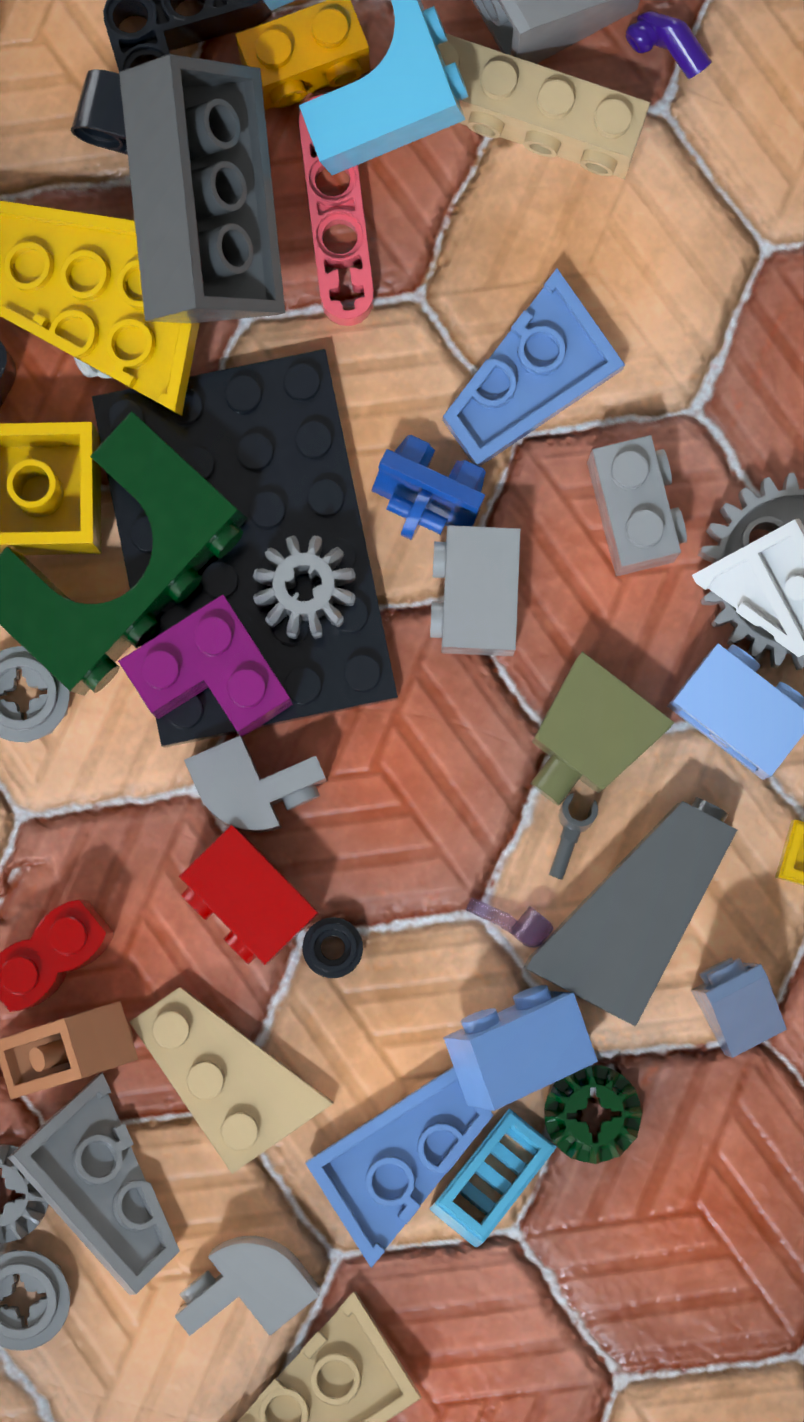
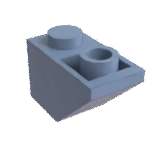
(739, 1005)

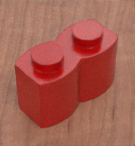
(61, 943)

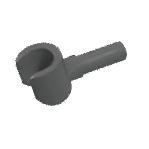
(569, 836)

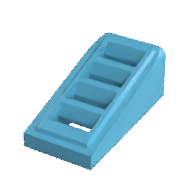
(460, 1220)

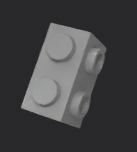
(635, 506)
(479, 590)

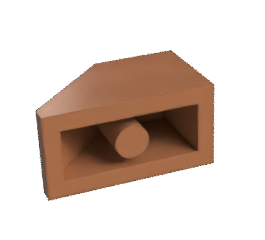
(66, 1050)

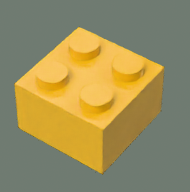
(50, 488)

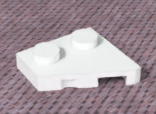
(765, 583)

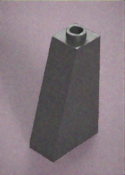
(634, 919)

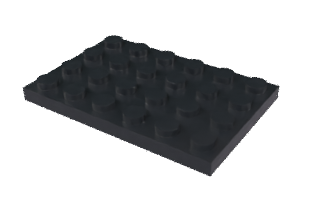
(280, 456)

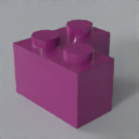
(203, 653)

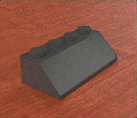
(201, 190)

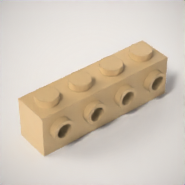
(546, 109)

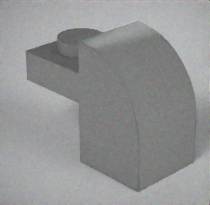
(238, 795)
(257, 1271)

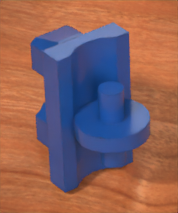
(425, 495)

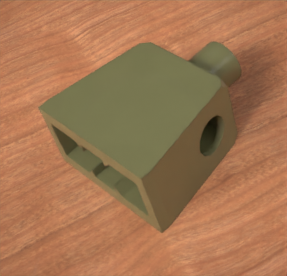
(593, 731)

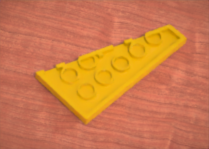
(81, 290)

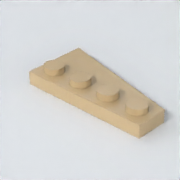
(339, 1376)

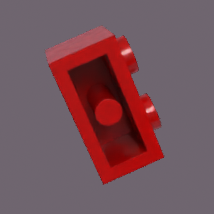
(247, 897)

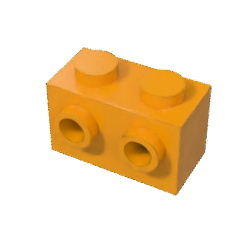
(306, 51)

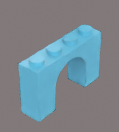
(394, 103)

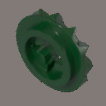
(573, 1135)

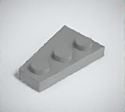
(94, 1183)

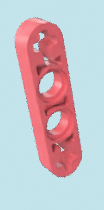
(330, 211)

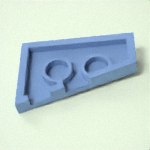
(533, 375)
(396, 1160)

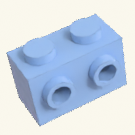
(742, 710)

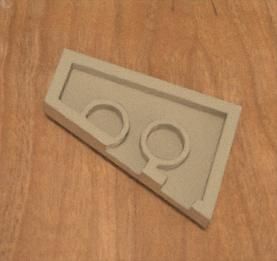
(225, 1079)

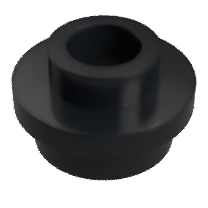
(312, 947)

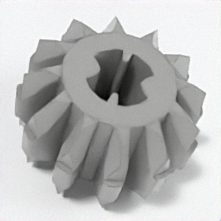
(285, 579)

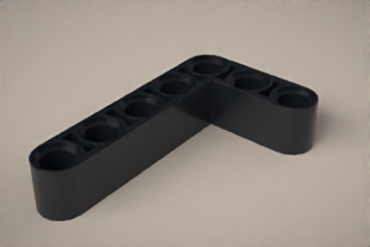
(171, 31)

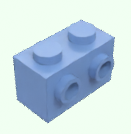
(519, 1048)

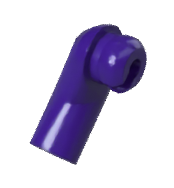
(671, 34)

